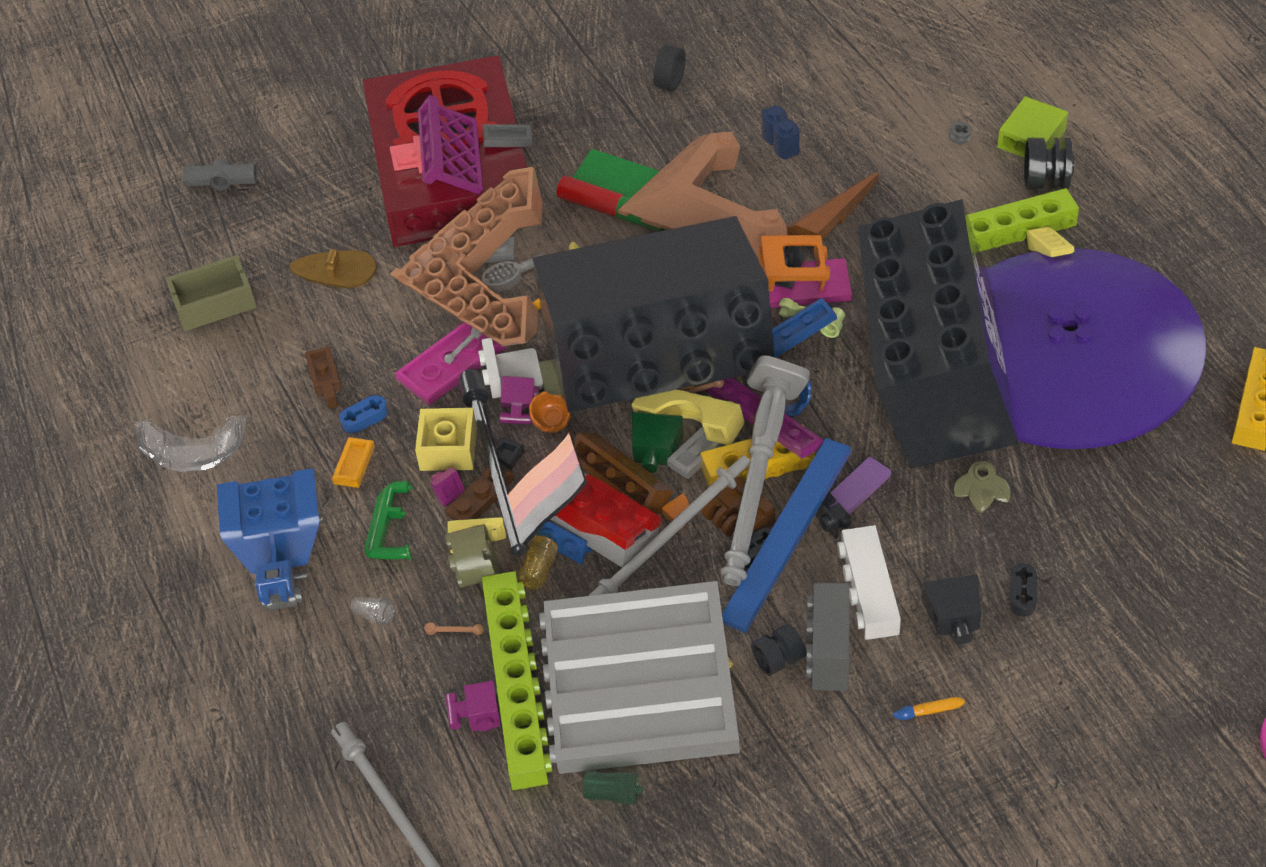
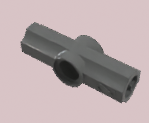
(220, 174)

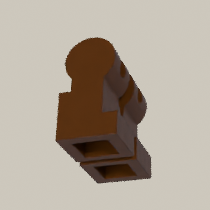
(725, 508)

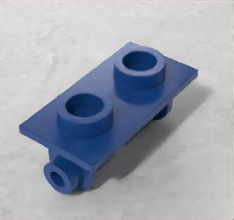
(568, 542)

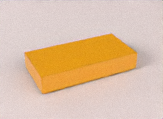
(353, 462)

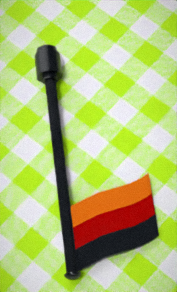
(542, 490)

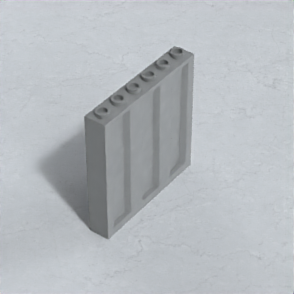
(638, 678)

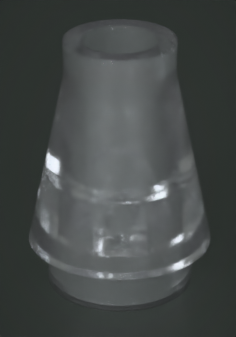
(374, 609)

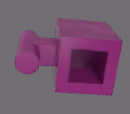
(517, 394)
(479, 707)

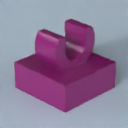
(447, 486)

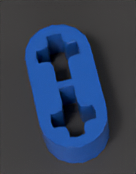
(363, 414)

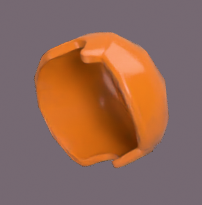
(549, 412)

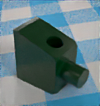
(655, 438)

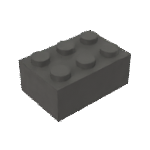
(828, 636)

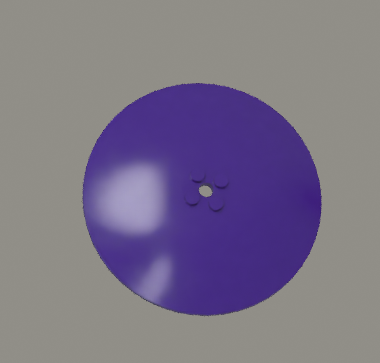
(1123, 366)

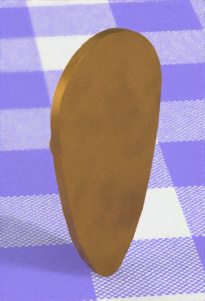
(336, 268)

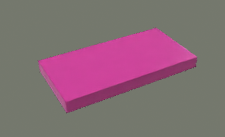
(807, 292)
(429, 373)

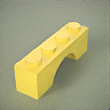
(719, 418)

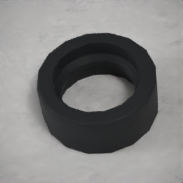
(669, 67)

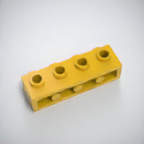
(1251, 419)

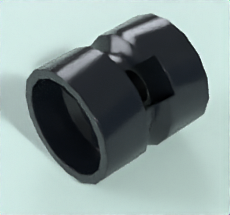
(781, 648)

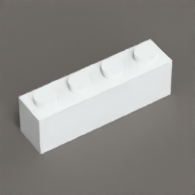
(870, 583)

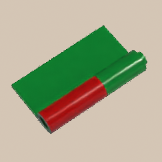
(606, 184)

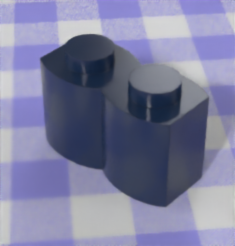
(780, 132)

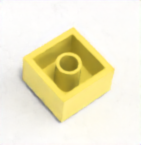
(446, 439)

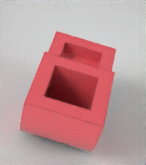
(407, 155)

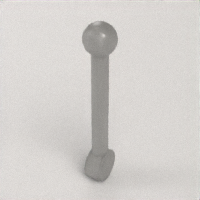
(449, 358)

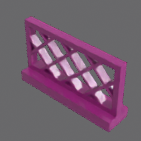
(433, 142)

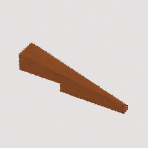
(836, 210)

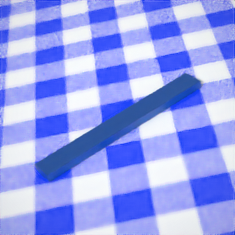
(785, 535)

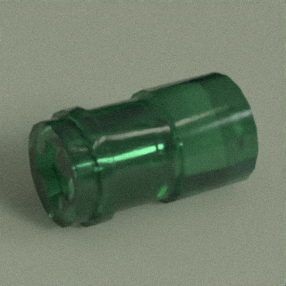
(614, 787)

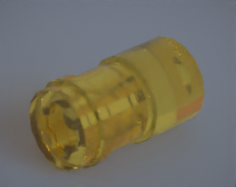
(537, 562)

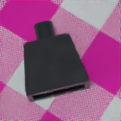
(953, 606)

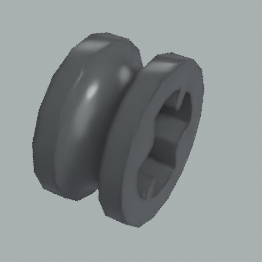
(960, 132)

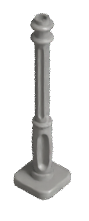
(779, 382)

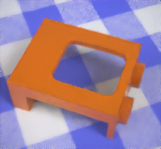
(773, 263)

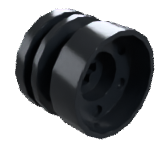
(1048, 163)

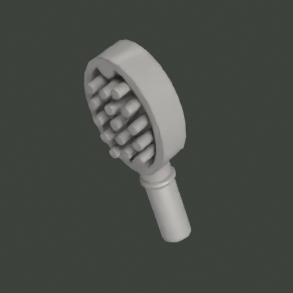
(506, 274)

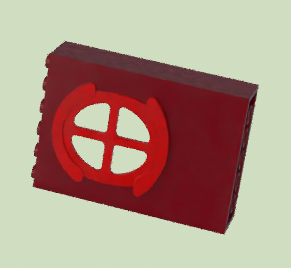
(416, 207)

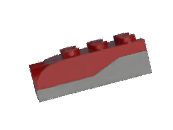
(609, 521)

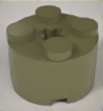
(471, 555)

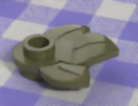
(982, 489)

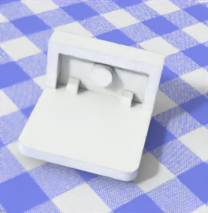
(511, 364)

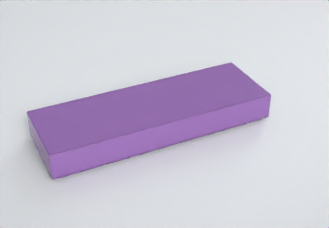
(860, 484)

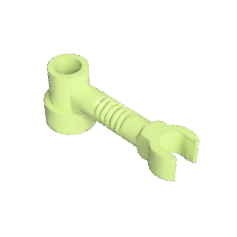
(832, 330)

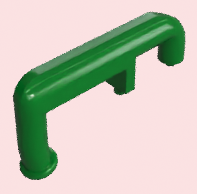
(380, 521)

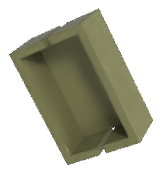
(211, 292)

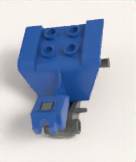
(271, 532)

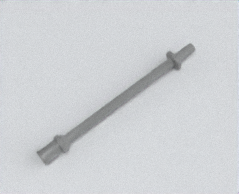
(726, 478)
(353, 750)

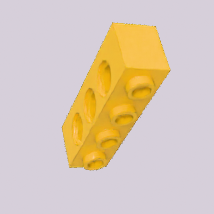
(725, 456)

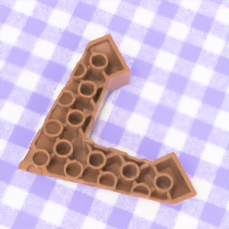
(675, 195)
(447, 263)

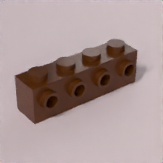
(621, 472)

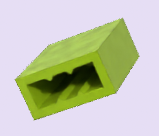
(1031, 120)

